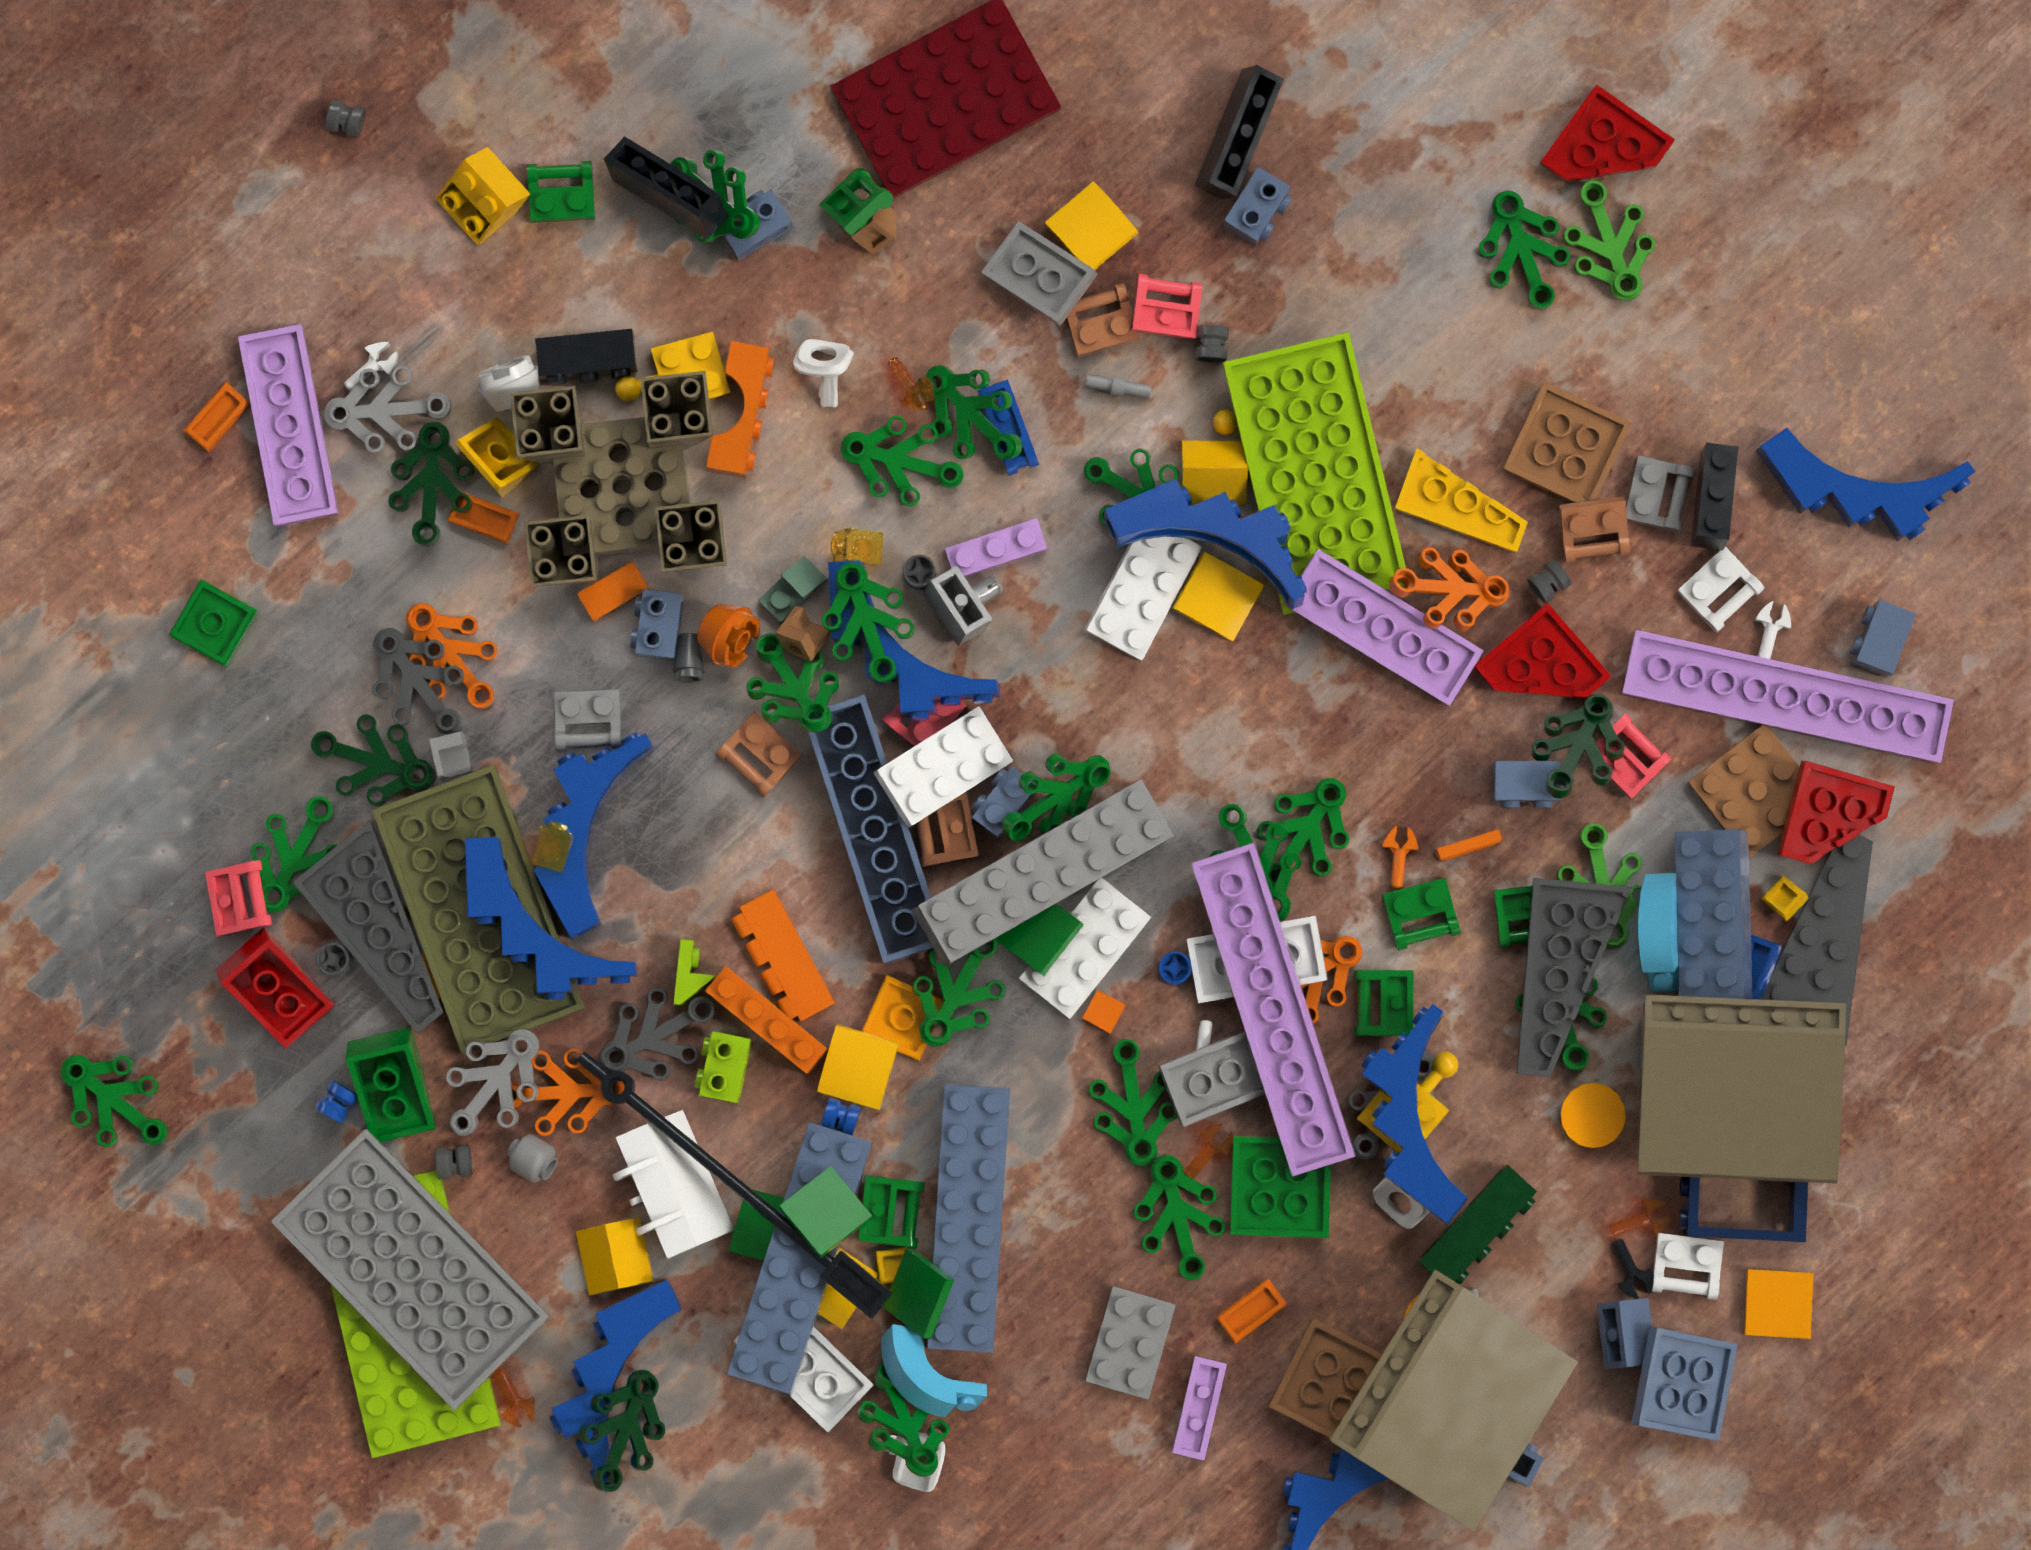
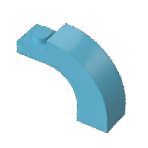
(1659, 931)
(918, 1381)

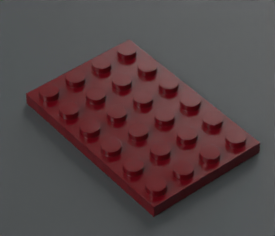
(945, 97)

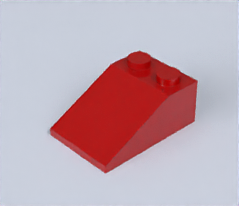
(273, 987)

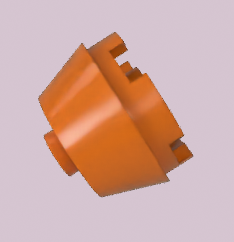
(727, 633)

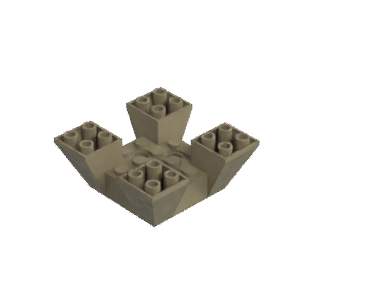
(553, 432)

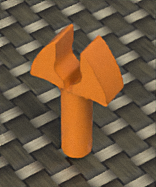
(1399, 855)

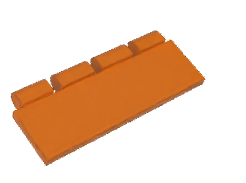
(785, 952)

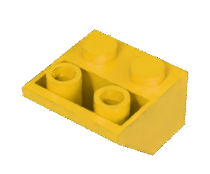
(482, 195)

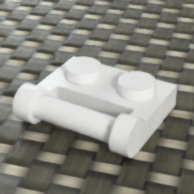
(1713, 581)
(1687, 1254)

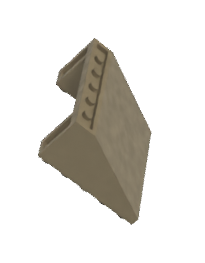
(1741, 1088)
(1454, 1401)

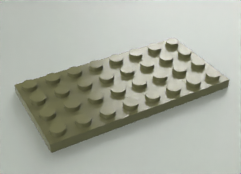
(426, 845)

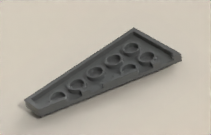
(363, 908)
(1825, 940)
(1564, 948)

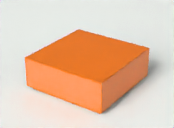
(1103, 1011)

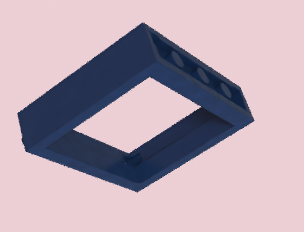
(1796, 1225)

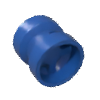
(1174, 968)
(333, 1108)
(840, 1116)

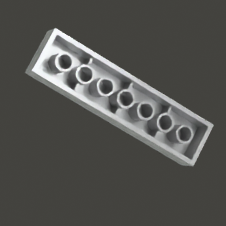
(1042, 873)

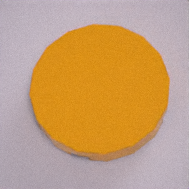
(1592, 1115)

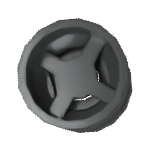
(345, 118)
(1212, 340)
(916, 568)
(1549, 581)
(329, 959)
(446, 1162)

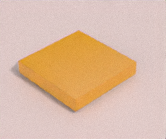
(898, 1017)
(1778, 1304)

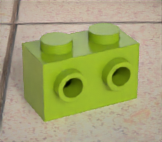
(724, 1067)

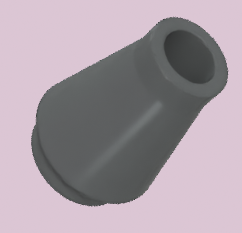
(688, 660)

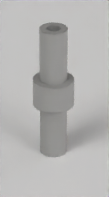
(1118, 386)

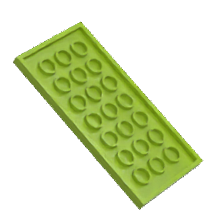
(1316, 455)
(394, 1400)

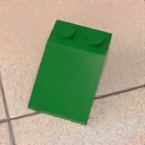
(390, 1084)

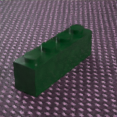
(1478, 1225)

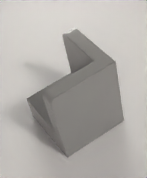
(450, 755)

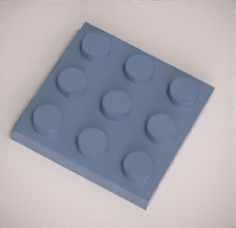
(1684, 1383)

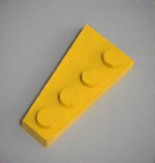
(1450, 502)

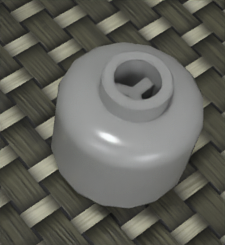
(532, 1158)

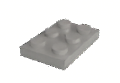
(1039, 273)
(1212, 1079)
(1130, 1342)

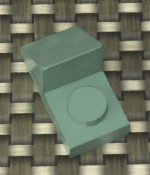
(792, 589)

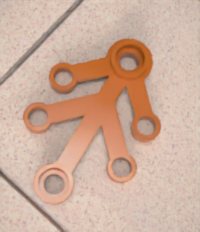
(1452, 586)
(452, 649)
(1342, 966)
(567, 1092)

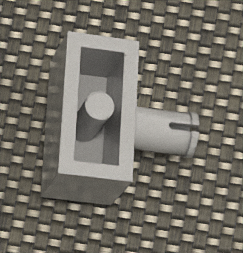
(961, 605)

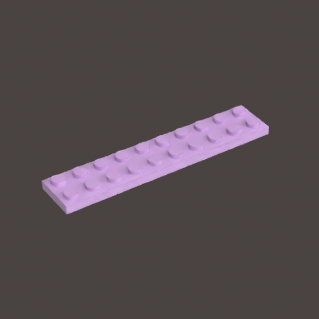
(1787, 696)
(1273, 1009)

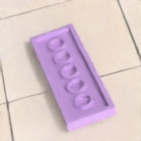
(288, 425)
(1385, 628)

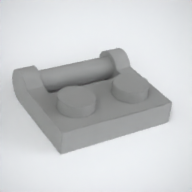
(1647, 492)
(584, 709)

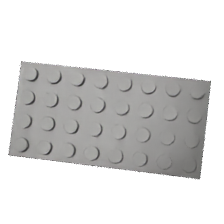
(410, 1269)

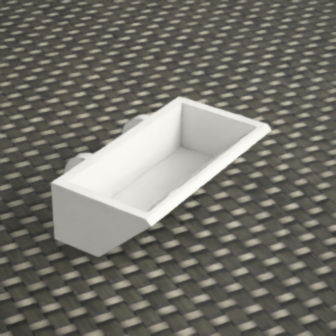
(673, 1188)

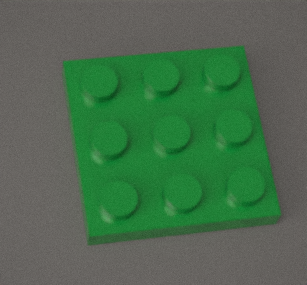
(1270, 1199)

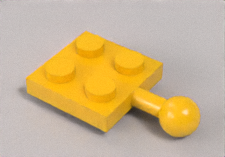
(680, 357)
(1429, 1109)

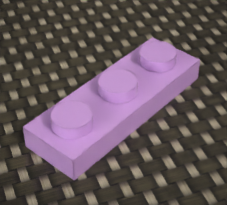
(997, 548)
(1199, 1408)

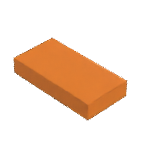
(217, 417)
(486, 519)
(613, 591)
(1468, 845)
(1251, 1310)

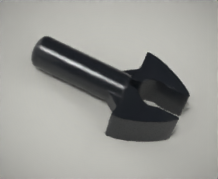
(1631, 1270)

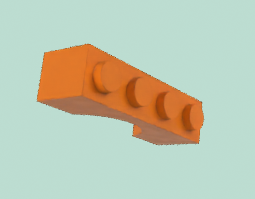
(731, 450)
(766, 1020)

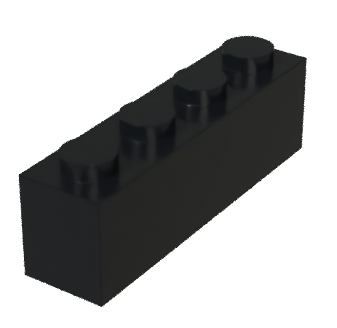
(1239, 132)
(666, 187)

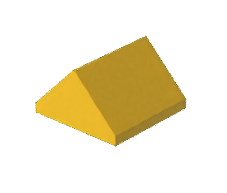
(494, 456)
(1214, 469)
(614, 1256)

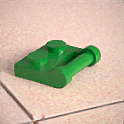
(561, 203)
(848, 208)
(1418, 903)
(1510, 906)
(1395, 1002)
(880, 1201)

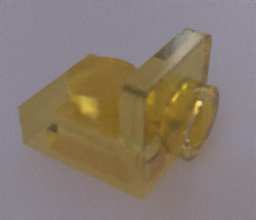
(857, 544)
(552, 847)

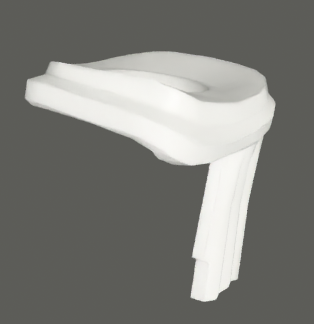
(827, 370)
(1405, 1219)
(906, 1478)

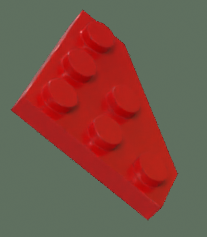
(1605, 141)
(1543, 660)
(1830, 810)

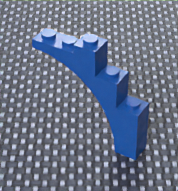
(1899, 504)
(1255, 538)
(918, 683)
(585, 787)
(493, 897)
(1397, 1077)
(623, 1328)
(1320, 1497)

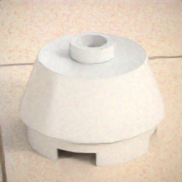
(512, 377)

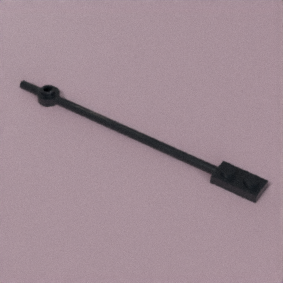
(840, 1272)

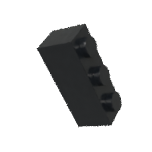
(586, 356)
(1714, 496)

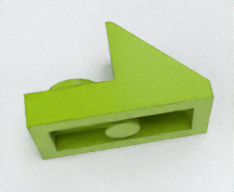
(689, 983)

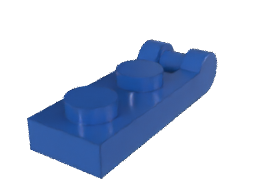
(1010, 422)

